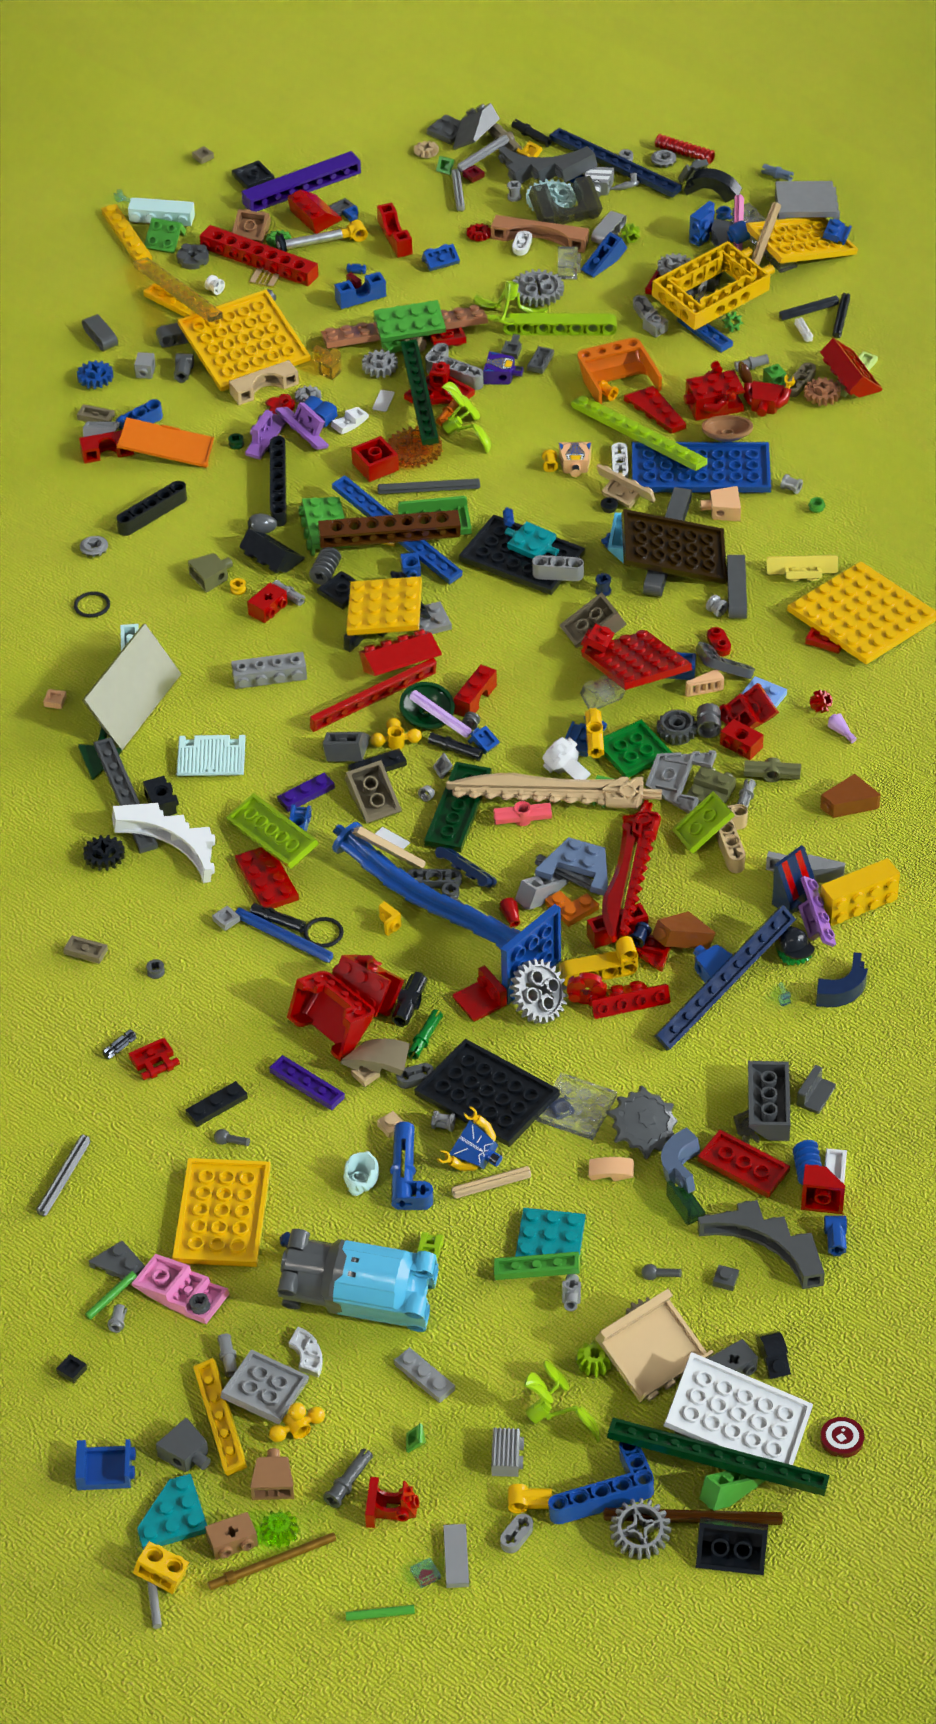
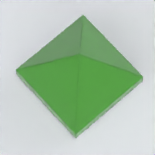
(445, 165)
(415, 1438)

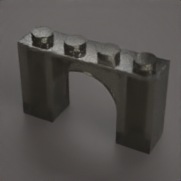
(548, 211)

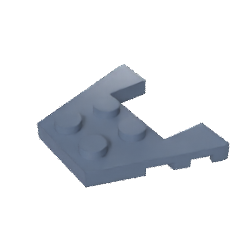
(578, 858)

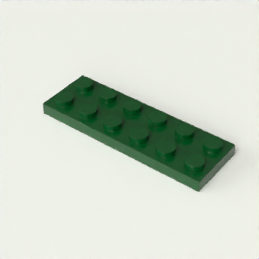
(455, 814)

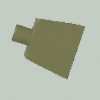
(209, 570)

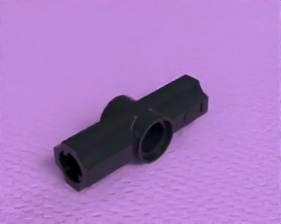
(409, 999)

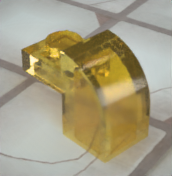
(328, 361)

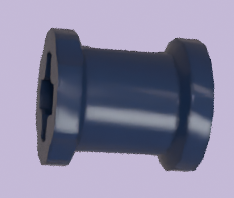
(603, 584)
(640, 933)

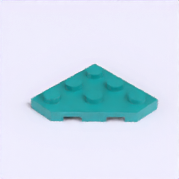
(174, 1514)

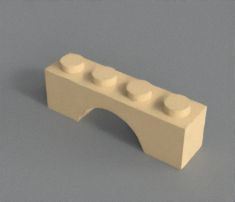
(280, 375)

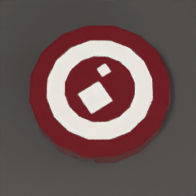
(842, 1437)

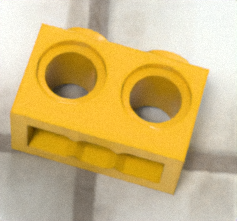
(160, 1570)

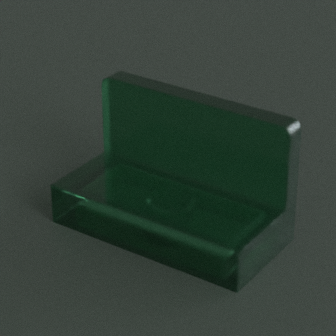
(684, 1203)

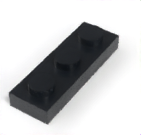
(391, 760)
(216, 1104)

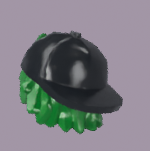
(794, 946)

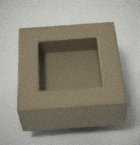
(202, 155)

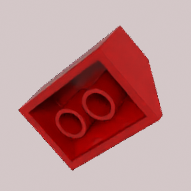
(312, 211)

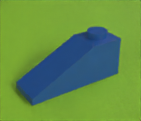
(605, 255)

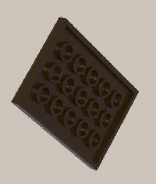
(674, 546)

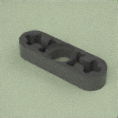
(440, 873)

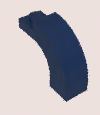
(844, 990)

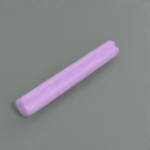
(440, 713)

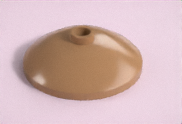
(727, 428)

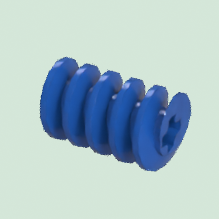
(805, 1153)

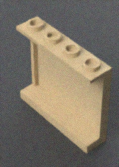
(650, 1346)

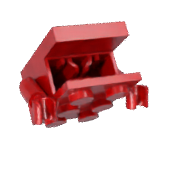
(714, 393)
(369, 981)

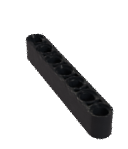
(278, 494)

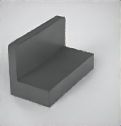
(815, 1091)

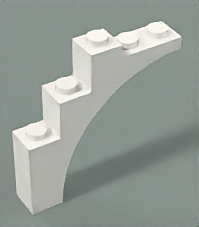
(150, 821)

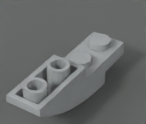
(823, 869)

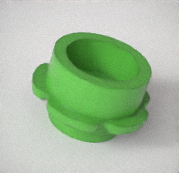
(816, 505)

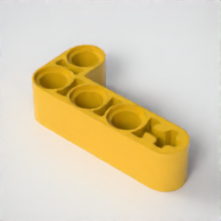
(606, 965)

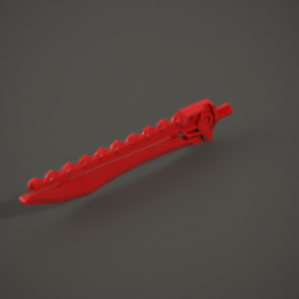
(645, 828)

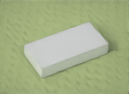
(836, 1162)

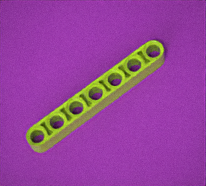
(561, 324)

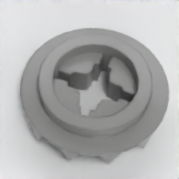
(668, 156)
(301, 393)
(93, 541)

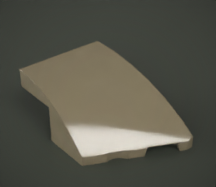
(379, 1054)

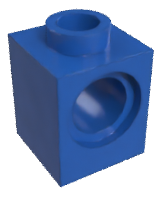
(411, 564)

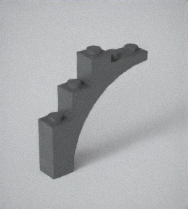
(563, 166)
(772, 1233)

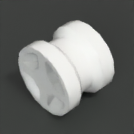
(214, 284)

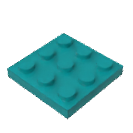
(549, 1232)

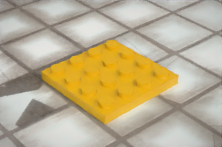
(384, 606)

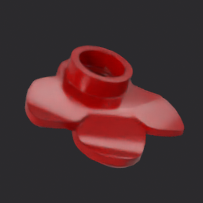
(283, 400)

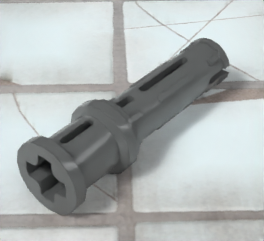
(343, 1485)

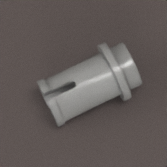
(116, 1322)

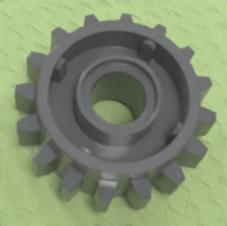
(676, 727)

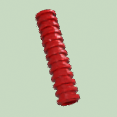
(684, 148)

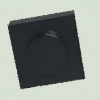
(71, 1368)

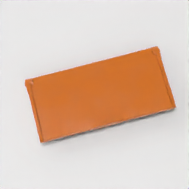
(166, 442)

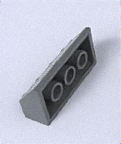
(769, 1099)

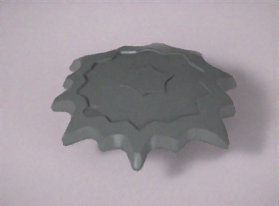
(643, 1121)

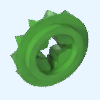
(270, 240)

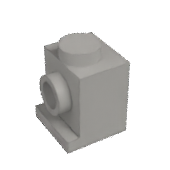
(655, 323)

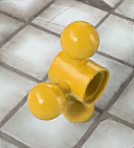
(395, 735)
(296, 1422)

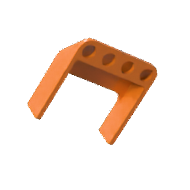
(615, 362)

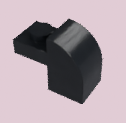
(774, 1350)

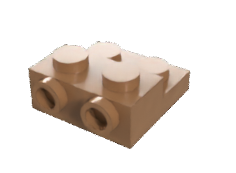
(252, 224)

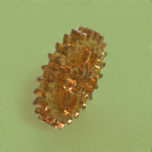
(410, 448)

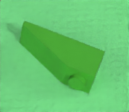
(726, 1488)

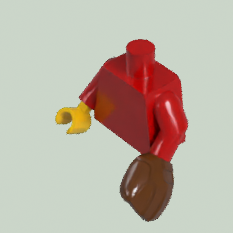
(762, 396)

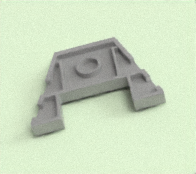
(671, 773)

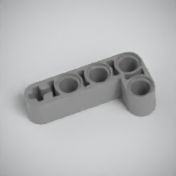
(459, 370)

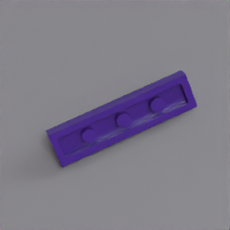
(307, 1082)

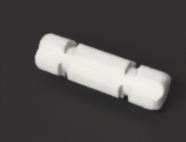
(803, 329)

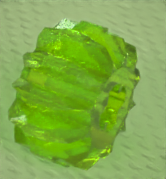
(279, 1528)

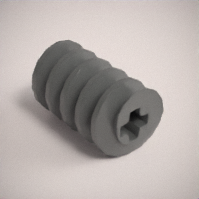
(325, 565)

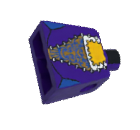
(500, 369)

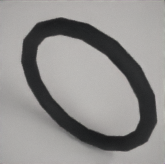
(96, 614)
(324, 919)

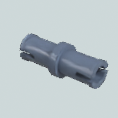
(777, 172)

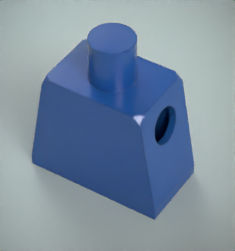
(709, 960)

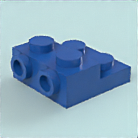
(701, 224)

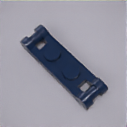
(461, 863)

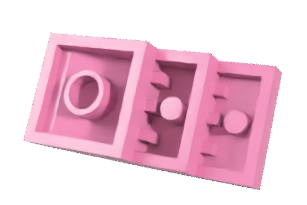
(174, 1285)

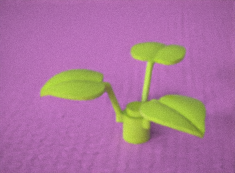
(510, 293)
(454, 423)
(542, 1407)

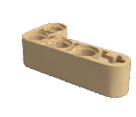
(729, 839)

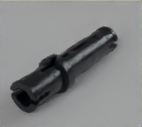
(527, 130)
(448, 743)
(279, 918)

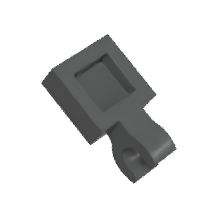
(512, 348)

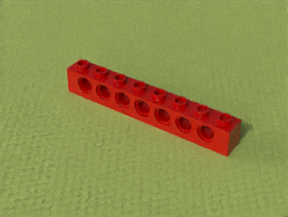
(259, 255)

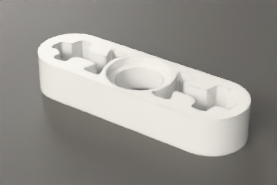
(620, 457)

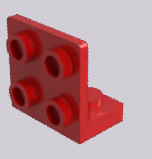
(483, 996)

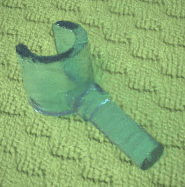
(120, 197)
(784, 998)

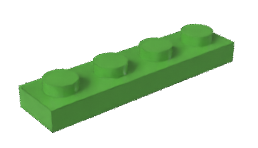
(537, 1265)

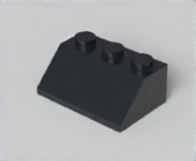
(270, 551)
(732, 1546)

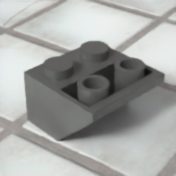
(345, 746)

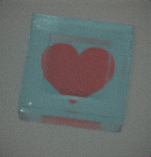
(425, 1572)

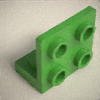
(164, 235)

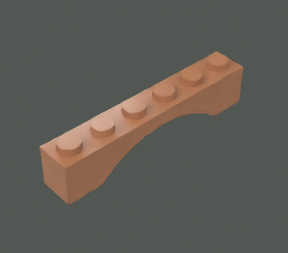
(506, 228)

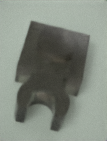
(742, 1126)

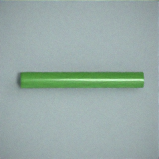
(111, 1295)
(380, 1612)

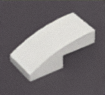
(351, 420)

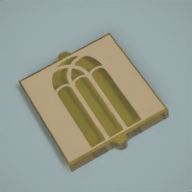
(264, 278)

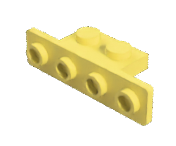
(802, 566)

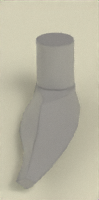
(628, 184)

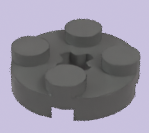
(192, 256)

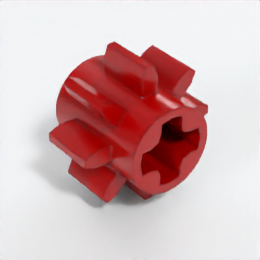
(821, 701)

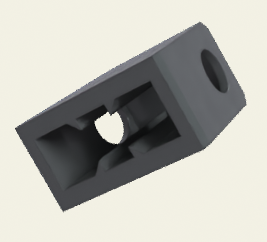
(184, 1447)

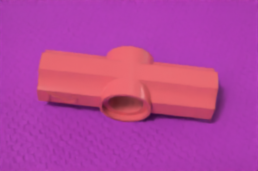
(522, 813)

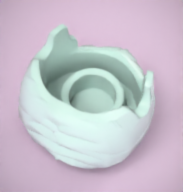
(361, 1172)

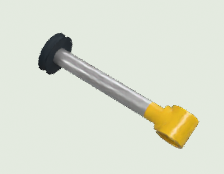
(354, 230)

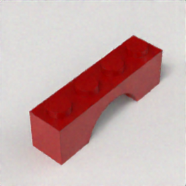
(399, 240)

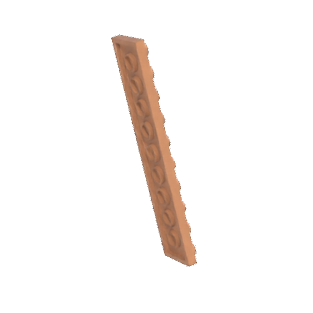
(368, 332)

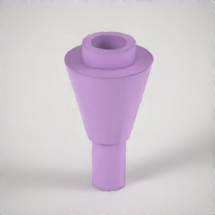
(838, 724)

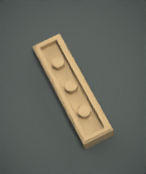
(389, 847)

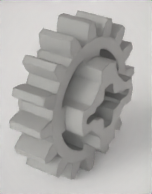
(671, 262)
(379, 363)

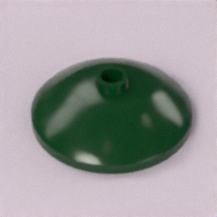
(415, 714)

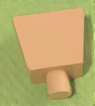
(723, 504)

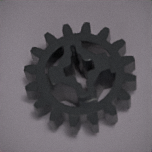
(104, 853)

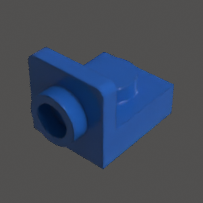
(483, 739)

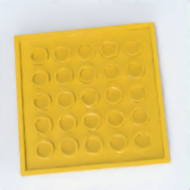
(244, 340)
(863, 612)

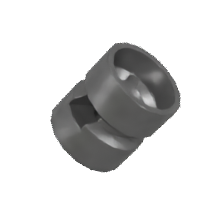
(708, 720)

